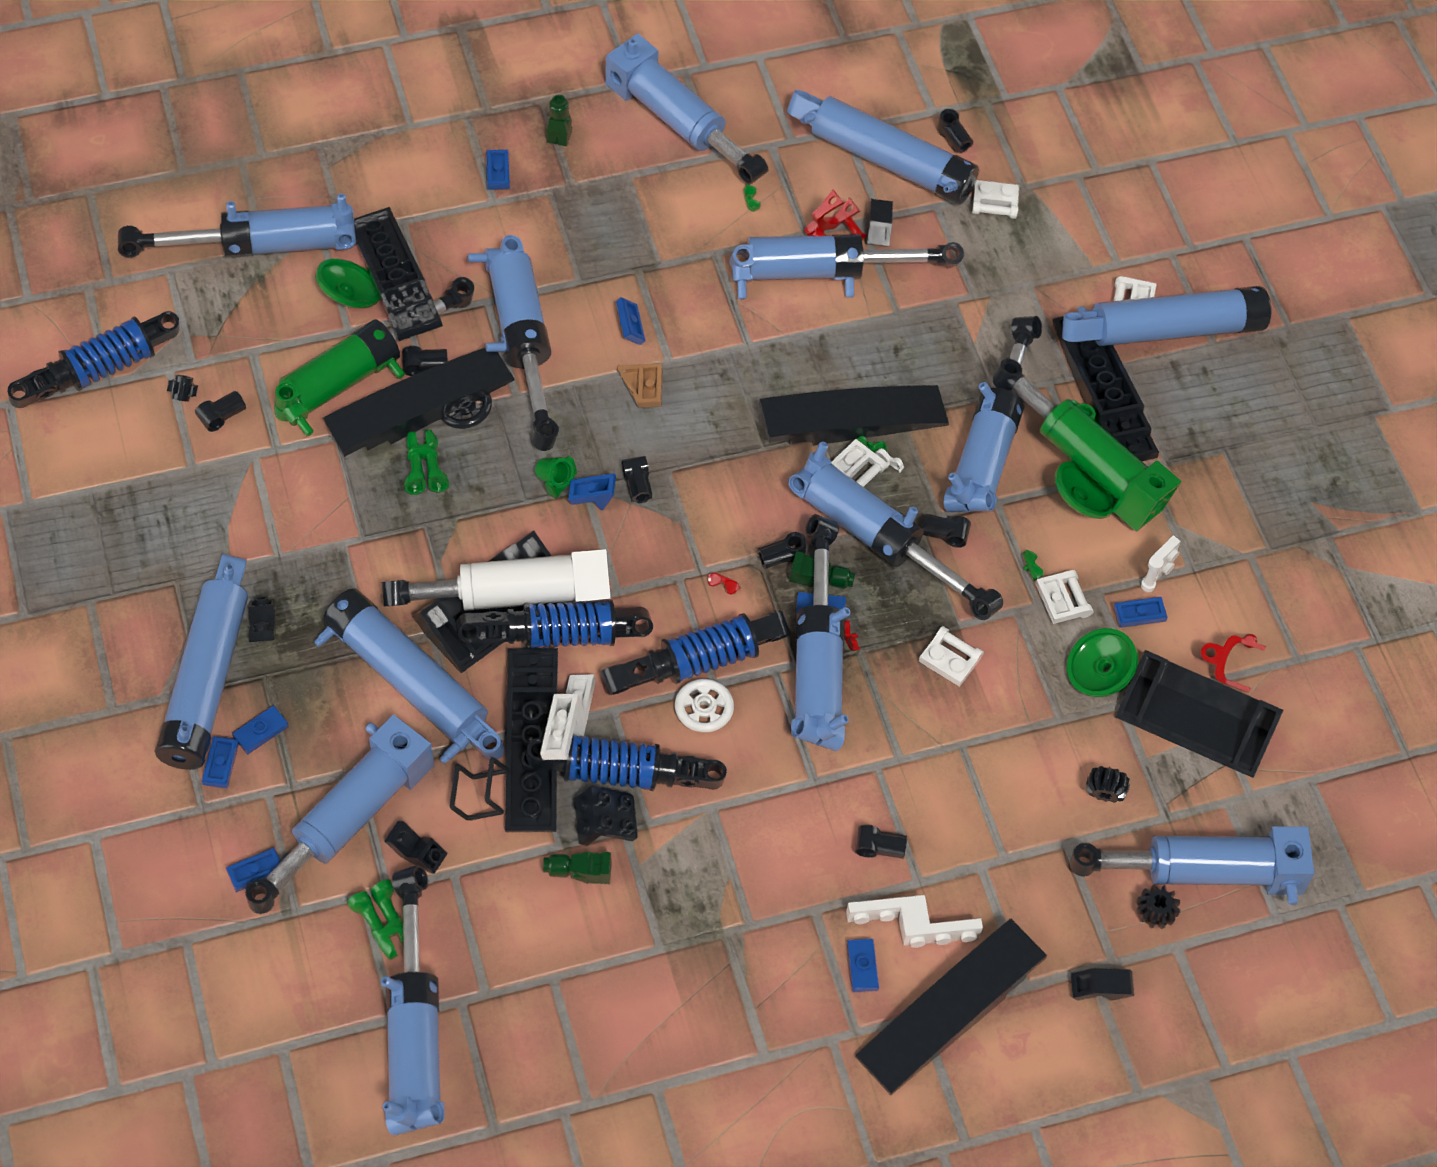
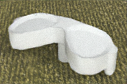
(894, 462)

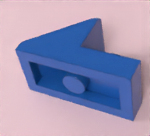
(593, 489)

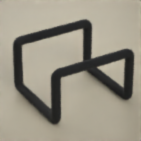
(499, 811)

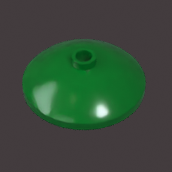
(346, 283)
(1083, 492)
(1094, 655)

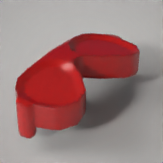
(730, 585)
(850, 638)

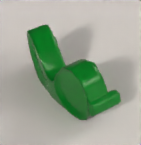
(749, 192)
(879, 445)
(1035, 571)

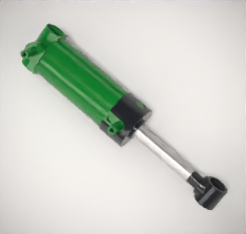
(350, 362)

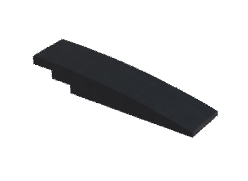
(395, 274)
(1110, 392)
(417, 401)
(852, 413)
(530, 693)
(951, 1006)

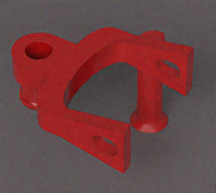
(821, 223)
(1222, 654)

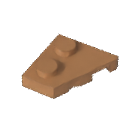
(644, 383)

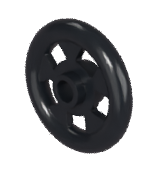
(478, 414)

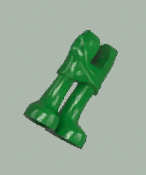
(415, 481)
(362, 904)

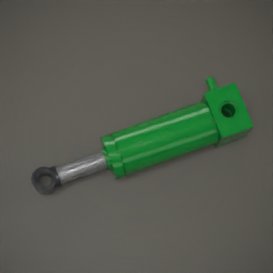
(1138, 488)

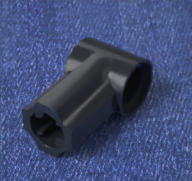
(953, 130)
(418, 360)
(215, 413)
(636, 473)
(952, 530)
(781, 551)
(873, 842)

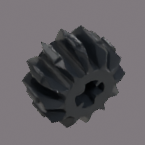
(1107, 784)
(1148, 906)

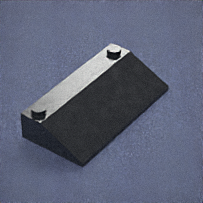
(440, 616)
(1199, 714)

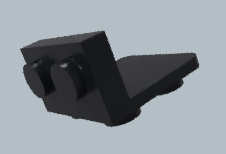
(605, 814)

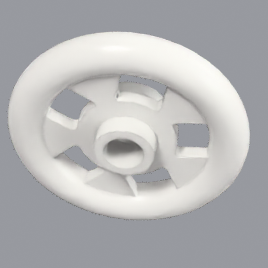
(692, 720)

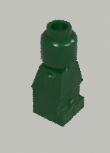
(559, 125)
(803, 573)
(583, 866)

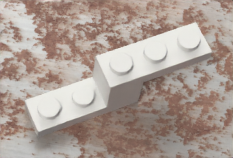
(568, 716)
(914, 921)

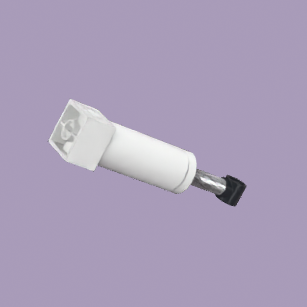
(514, 582)

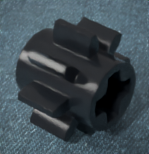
(182, 388)

